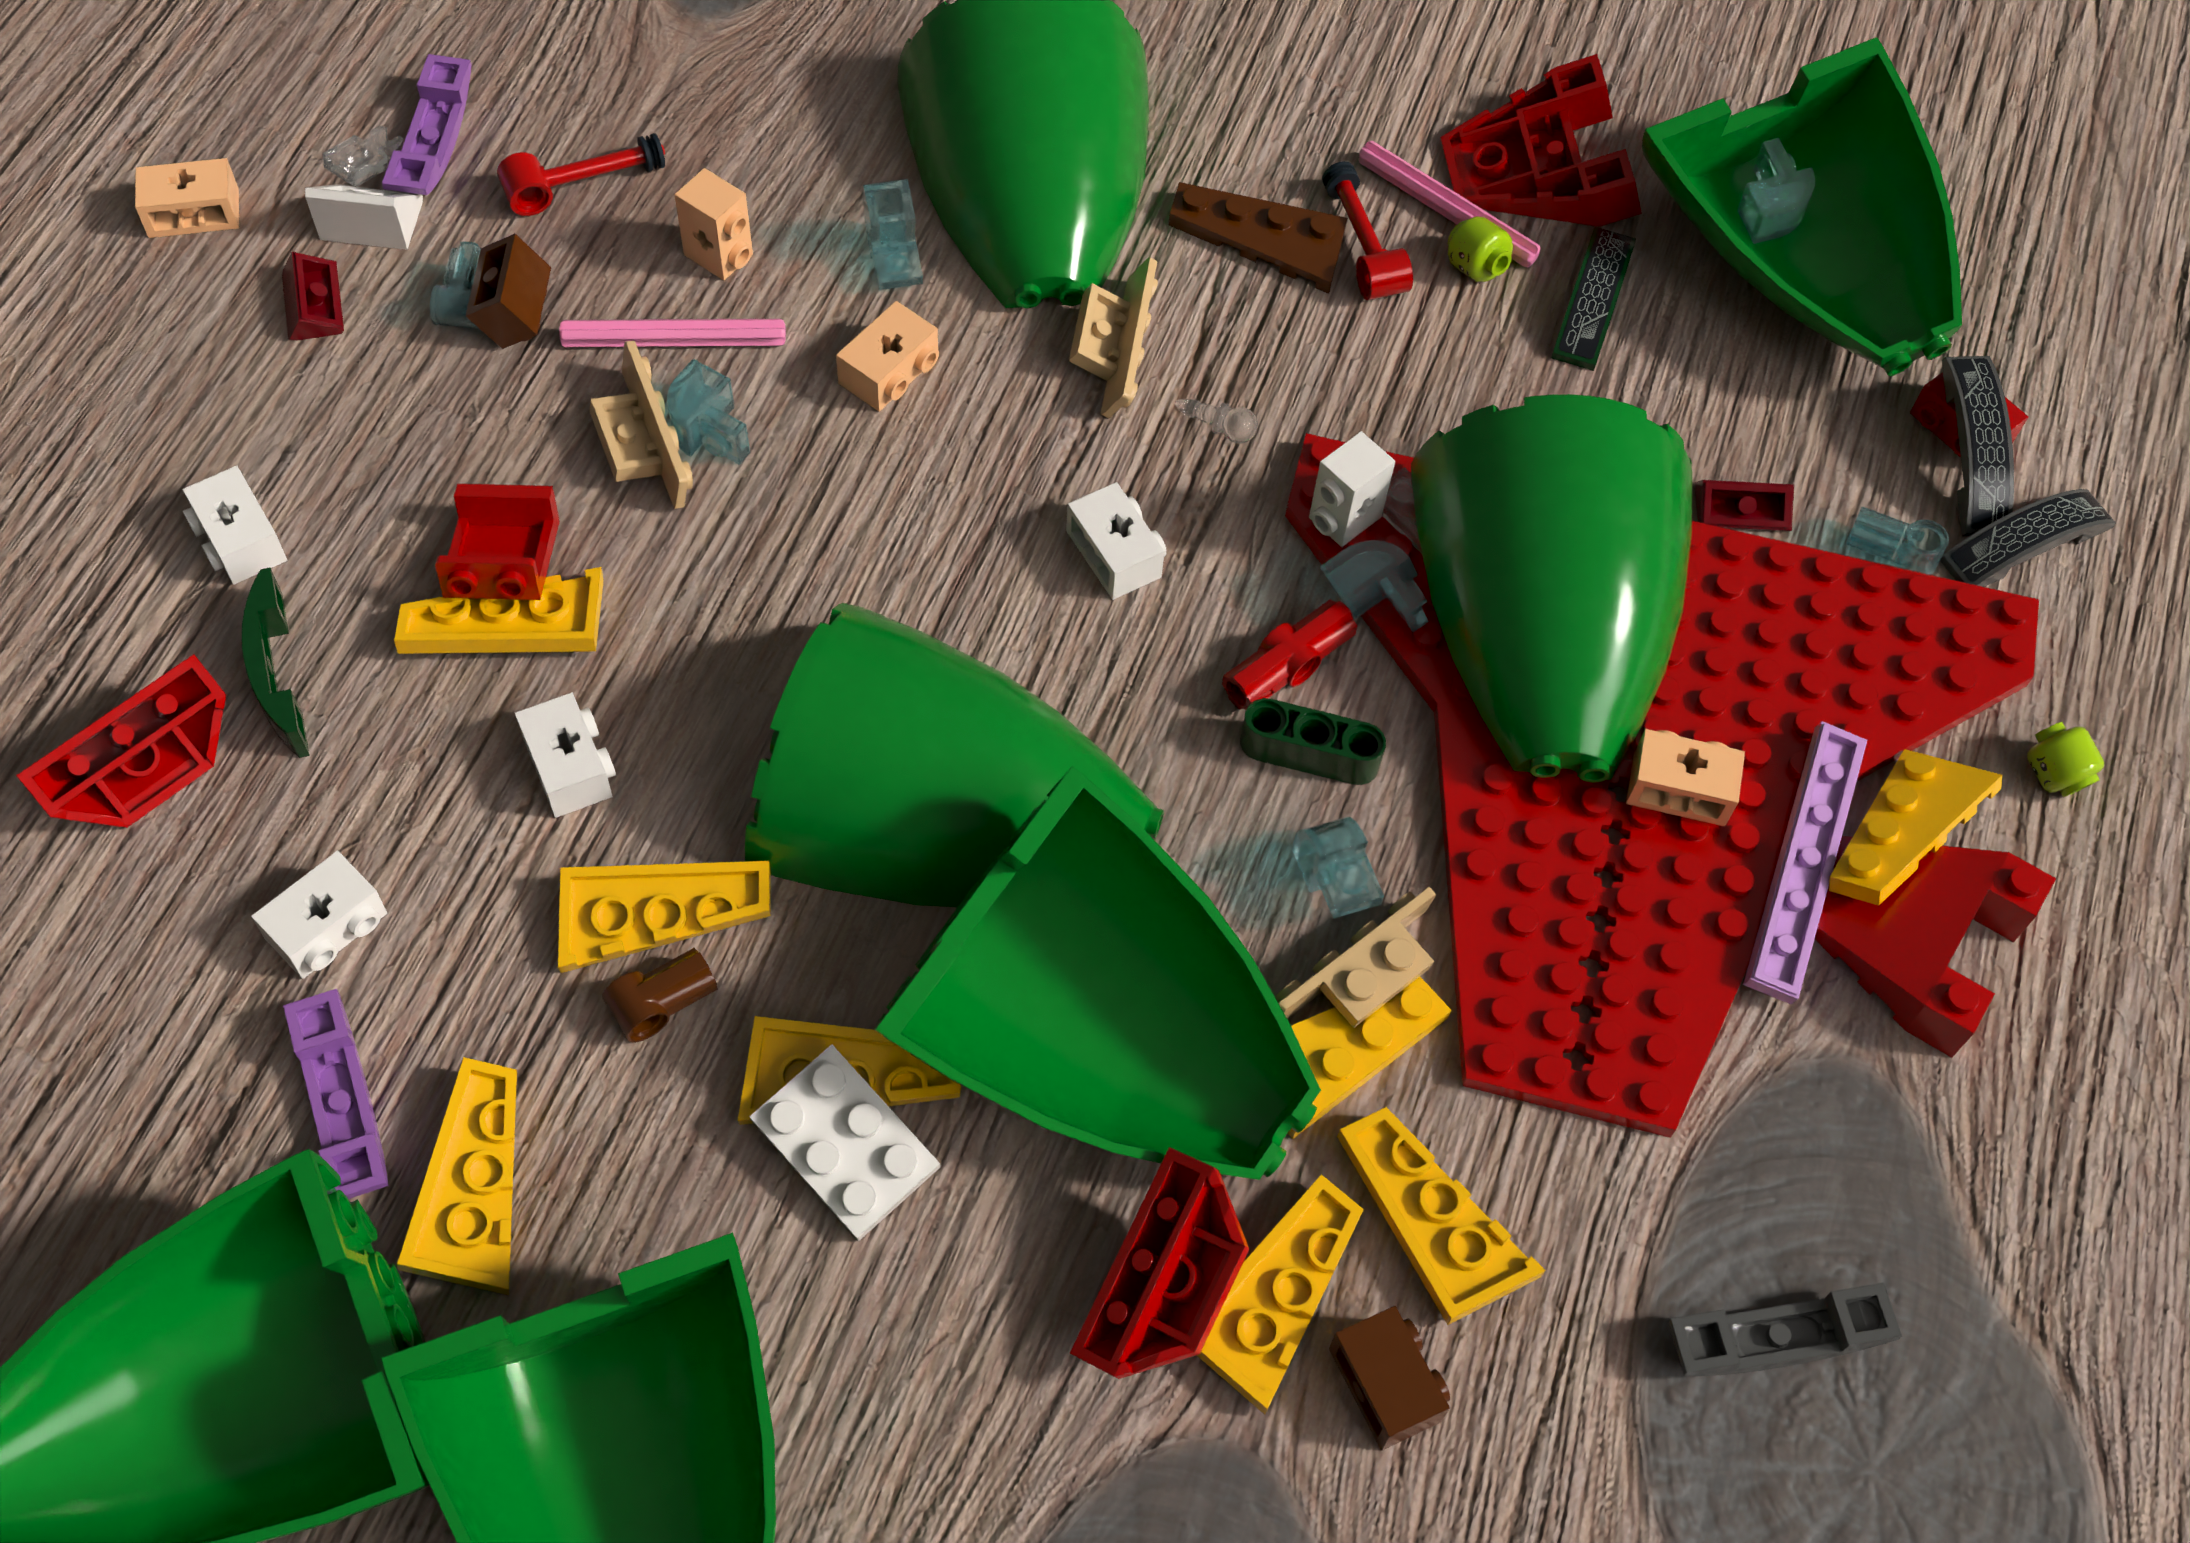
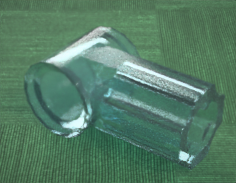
(451, 298)
(1908, 545)

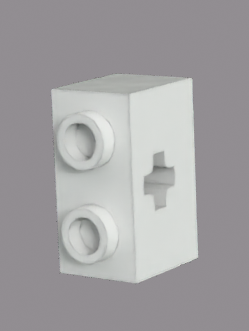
(1351, 489)
(234, 524)
(1115, 540)
(562, 729)
(295, 922)

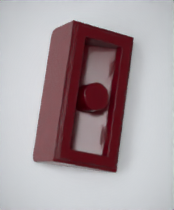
(311, 297)
(1745, 504)

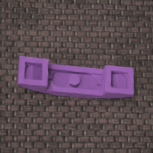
(434, 126)
(337, 1092)

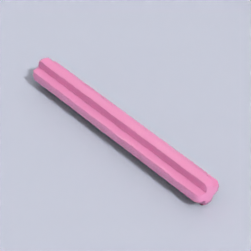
(1439, 196)
(673, 332)

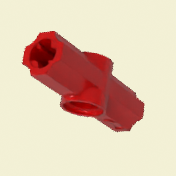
(1290, 654)

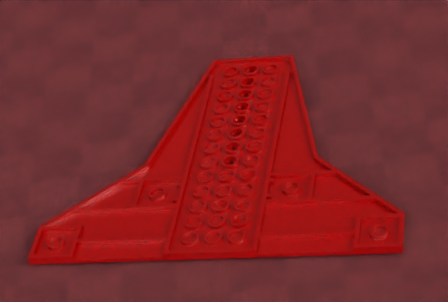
(1759, 659)

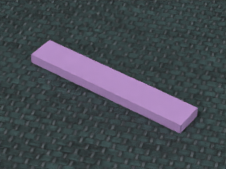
(1805, 863)

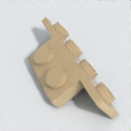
(1112, 333)
(636, 431)
(1371, 970)

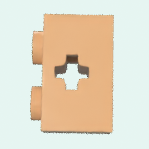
(187, 197)
(714, 224)
(888, 356)
(1686, 777)

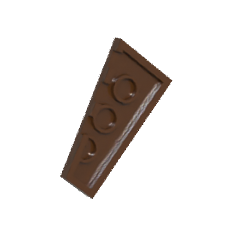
(1284, 235)

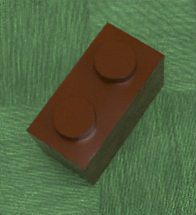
(508, 291)
(1390, 1377)

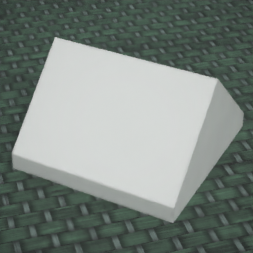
(364, 215)

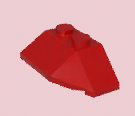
(134, 752)
(1167, 1273)

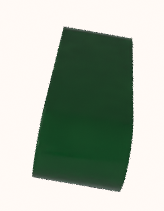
(1335, 733)

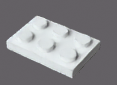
(845, 1142)

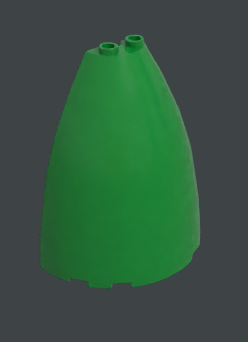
(1030, 138)
(1878, 237)
(1557, 571)
(909, 765)
(1107, 998)
(216, 1379)
(602, 1414)

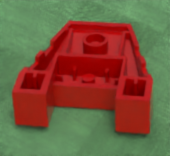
(1528, 156)
(1912, 935)

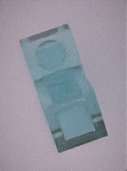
(1779, 197)
(891, 234)
(699, 412)
(1372, 572)
(1336, 863)

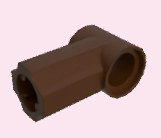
(647, 1001)

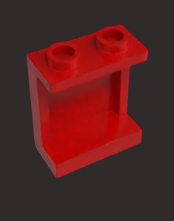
(500, 542)

